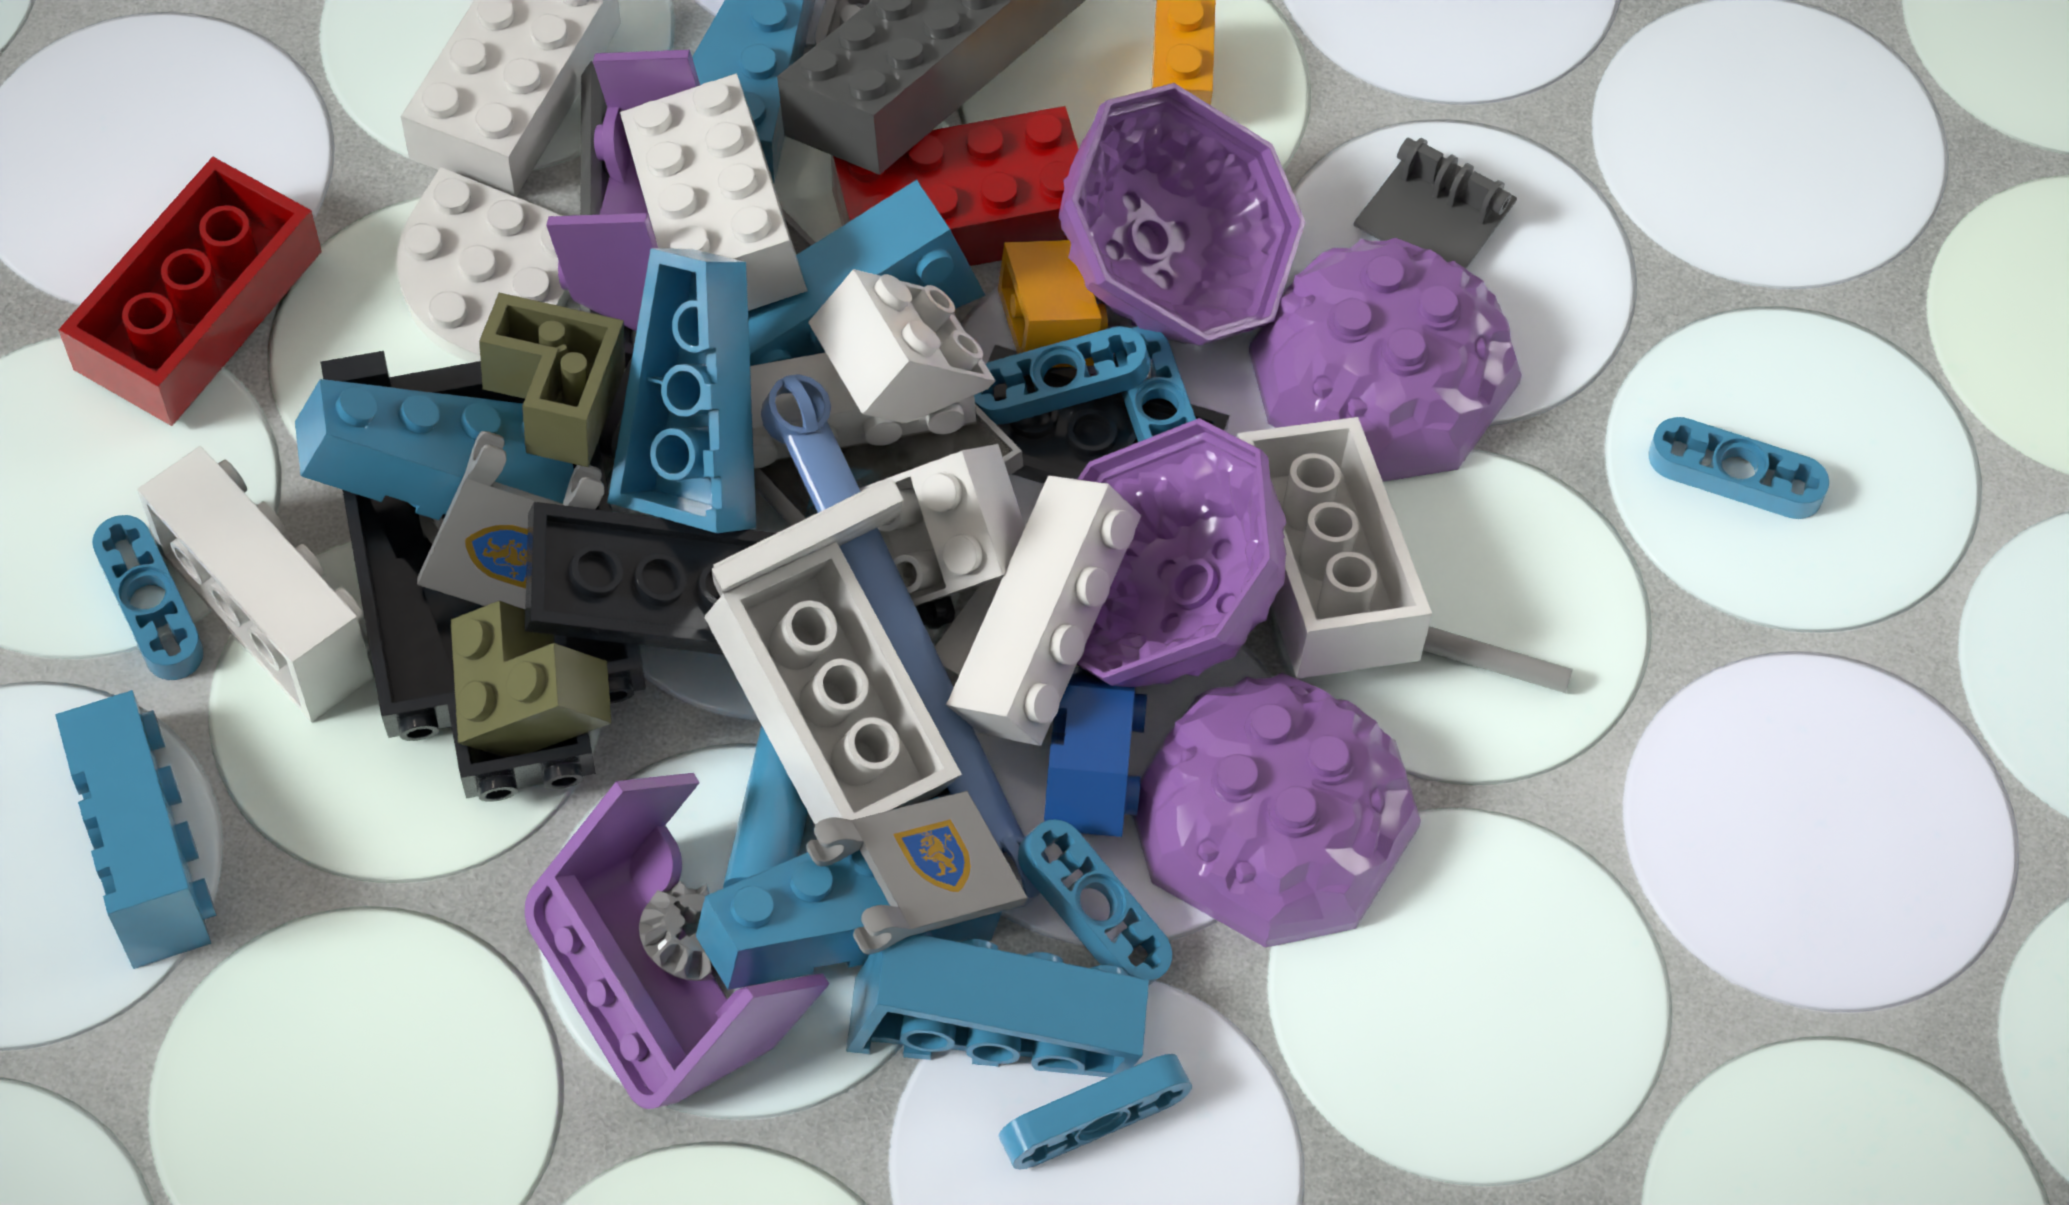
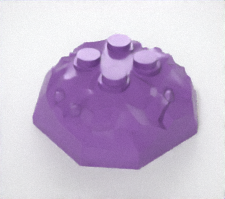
(1180, 217)
(1396, 343)
(1198, 560)
(1275, 810)

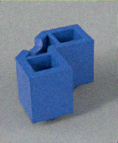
(1091, 755)

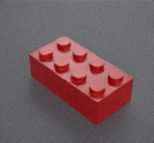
(984, 177)
(191, 290)

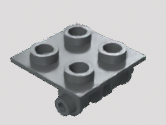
(1436, 204)

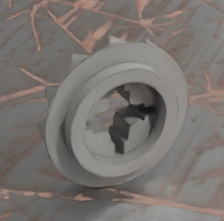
(662, 926)

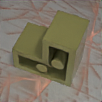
(561, 365)
(520, 686)

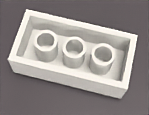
(505, 86)
(713, 184)
(1348, 573)
(258, 581)
(831, 690)

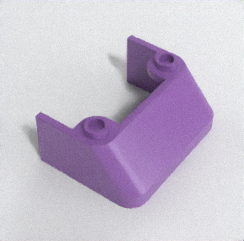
(608, 254)
(585, 916)

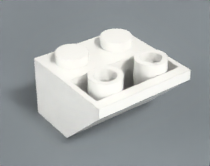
(899, 347)
(954, 524)

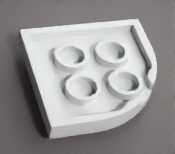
(464, 250)

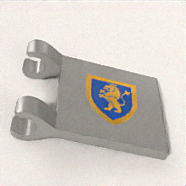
(485, 530)
(930, 862)

